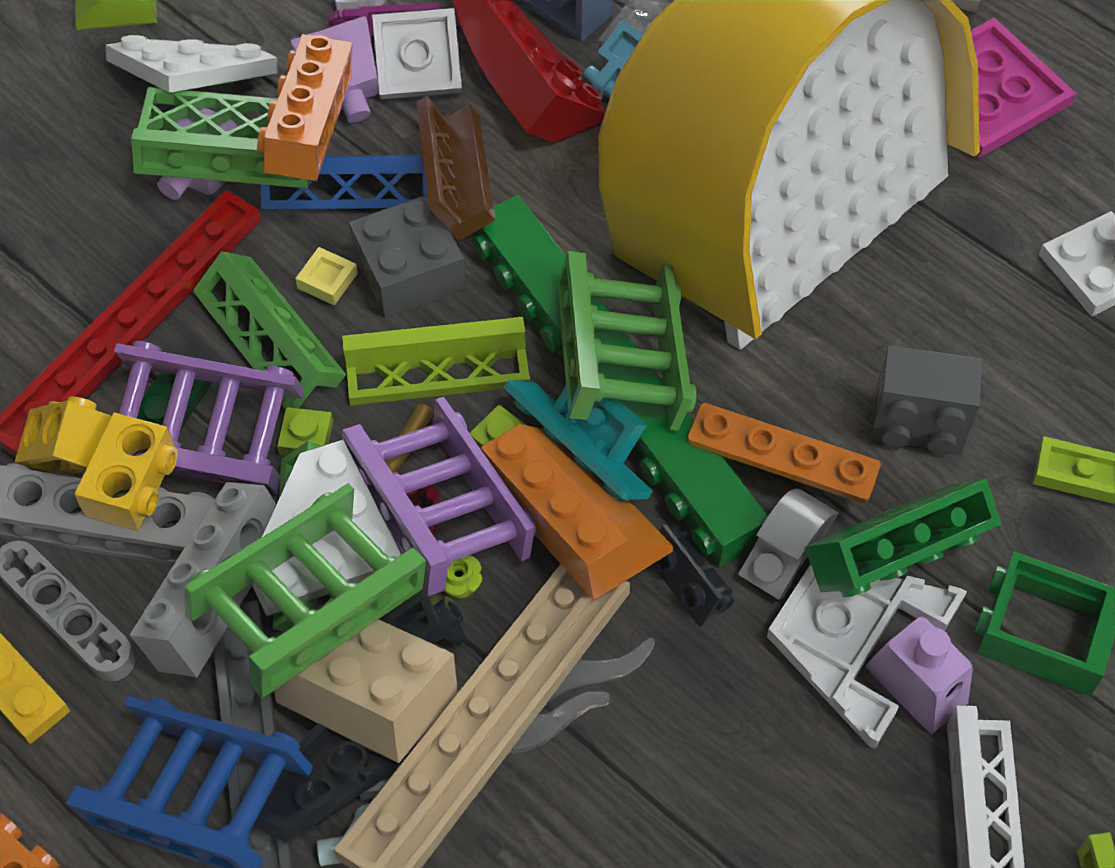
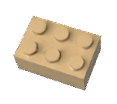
(376, 689)

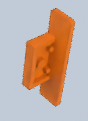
(784, 453)

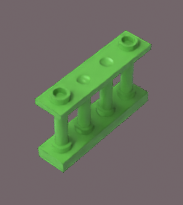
(584, 351)
(314, 631)

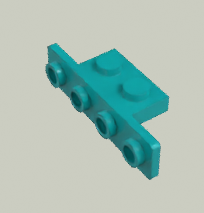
(597, 443)

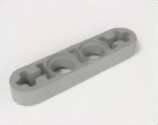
(66, 607)

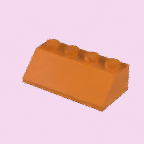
(575, 518)

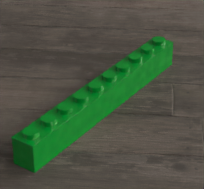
(694, 481)

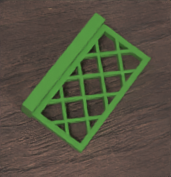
(203, 156)

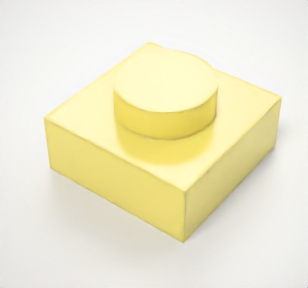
(326, 276)

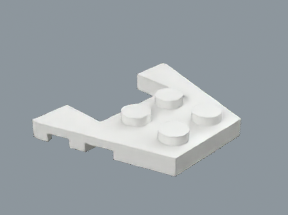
(834, 636)

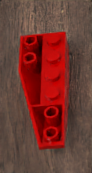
(528, 70)

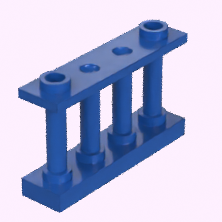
(189, 833)

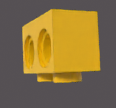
(62, 436)
(116, 469)

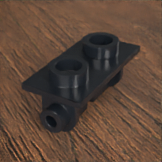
(696, 589)

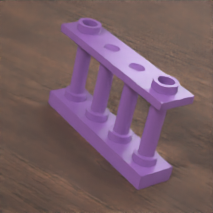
(209, 460)
(410, 523)

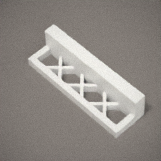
(967, 777)

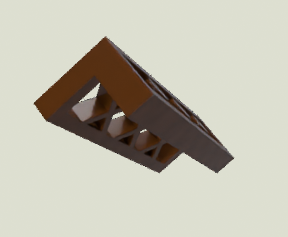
(455, 168)

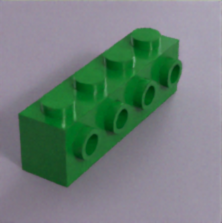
(902, 537)

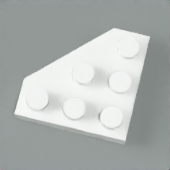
(189, 62)
(312, 476)

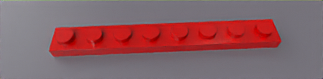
(133, 313)

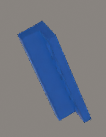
(353, 165)

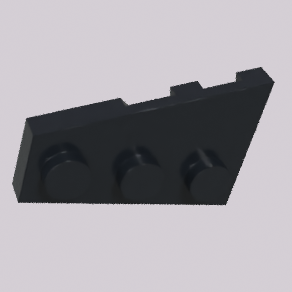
(338, 775)

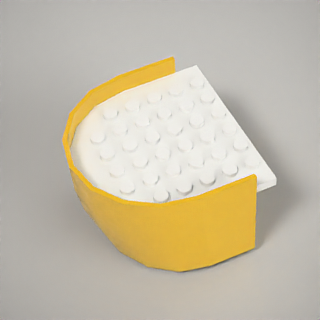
(779, 141)

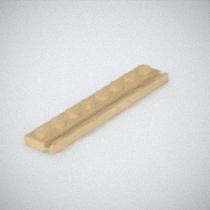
(479, 727)

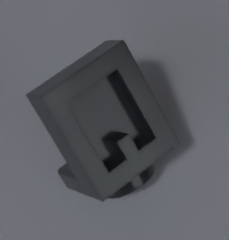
(428, 618)

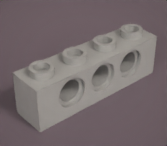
(164, 630)

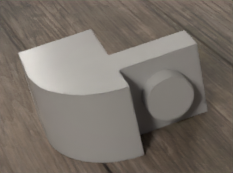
(782, 541)

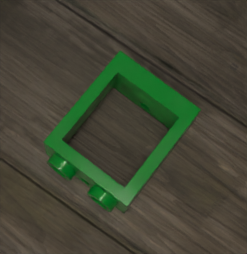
(1061, 588)

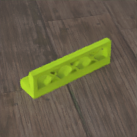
(431, 348)

